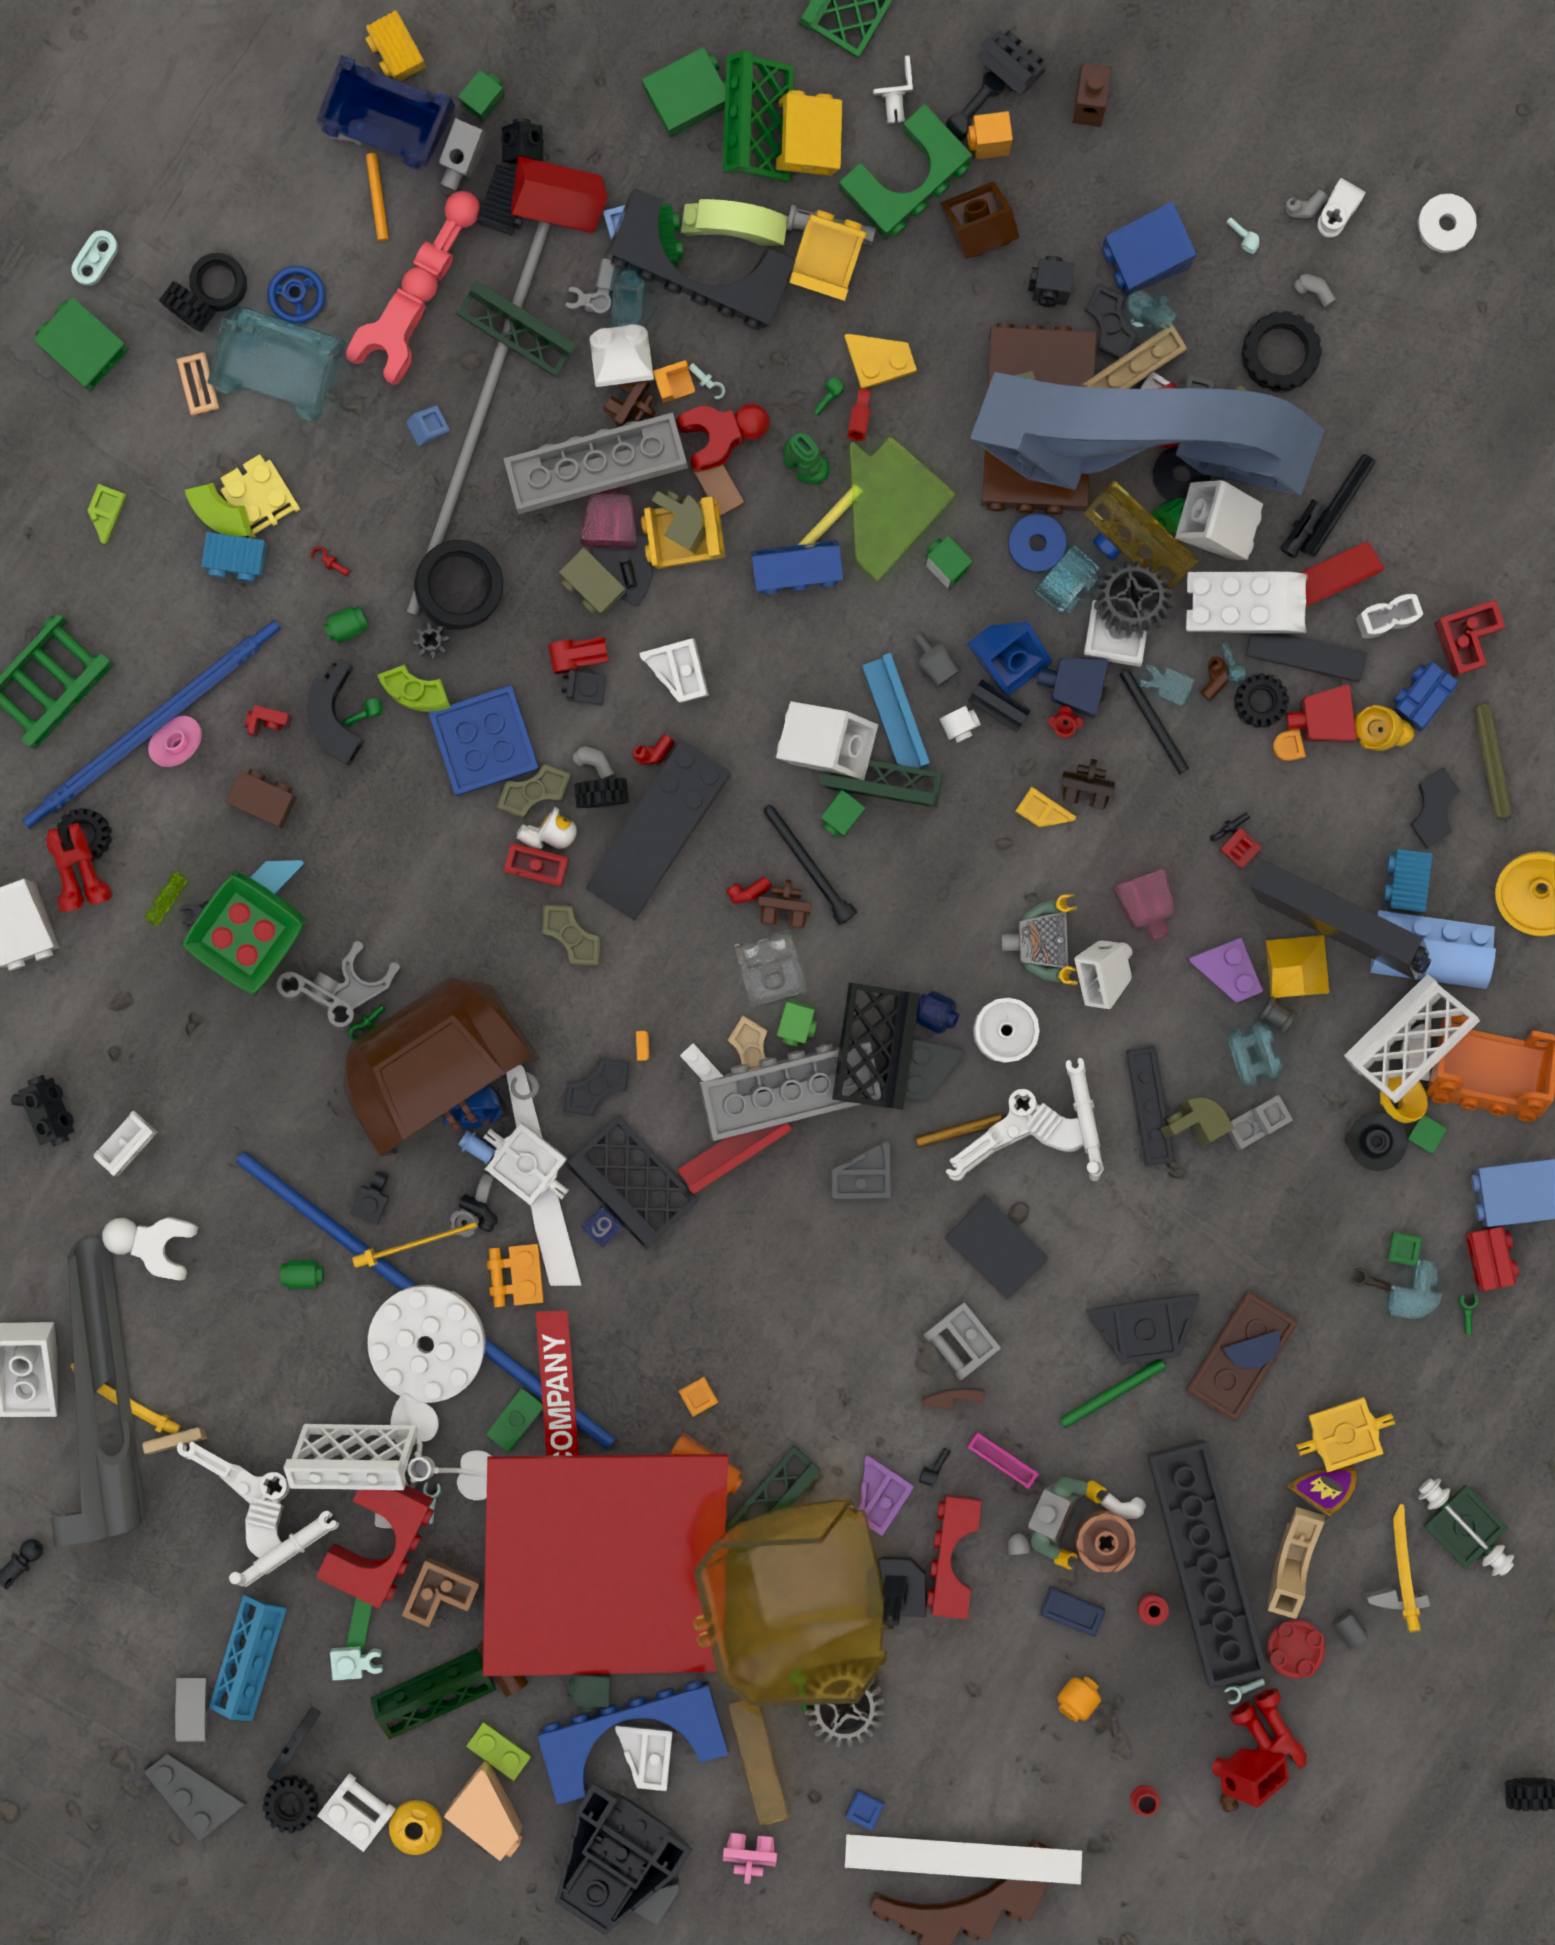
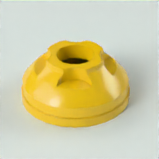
(1410, 1106)
(421, 1813)

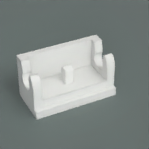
(125, 1144)

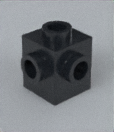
(522, 140)

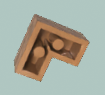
(436, 1584)

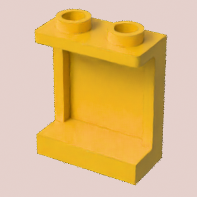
(810, 133)
(827, 255)
(666, 553)

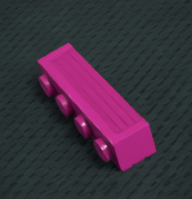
(1002, 1460)

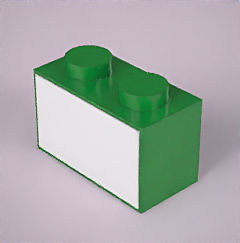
(947, 561)

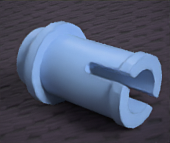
(477, 1147)

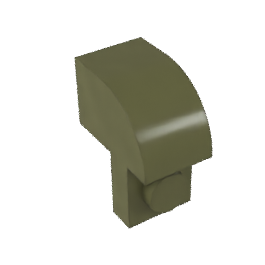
(688, 523)
(1203, 1116)

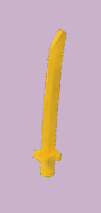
(370, 1257)
(160, 1421)
(1410, 1611)

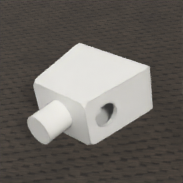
(1103, 972)

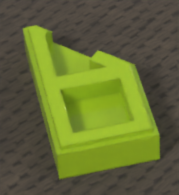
(105, 510)

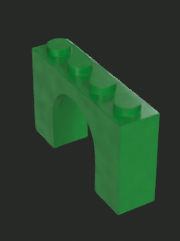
(891, 210)

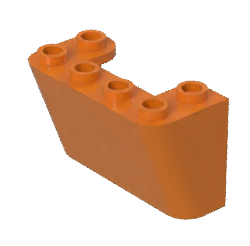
(1496, 1073)

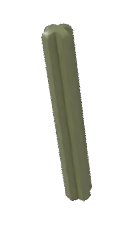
(1492, 761)

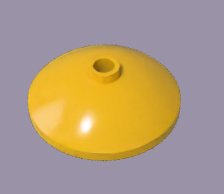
(1520, 898)

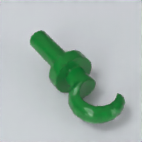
(367, 1021)

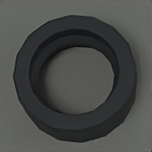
(217, 259)

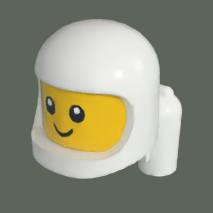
(555, 831)

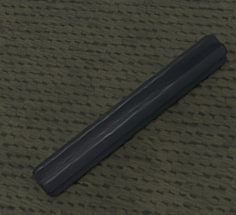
(1338, 505)

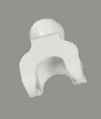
(149, 1243)

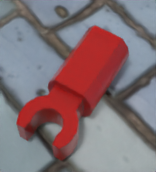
(859, 417)

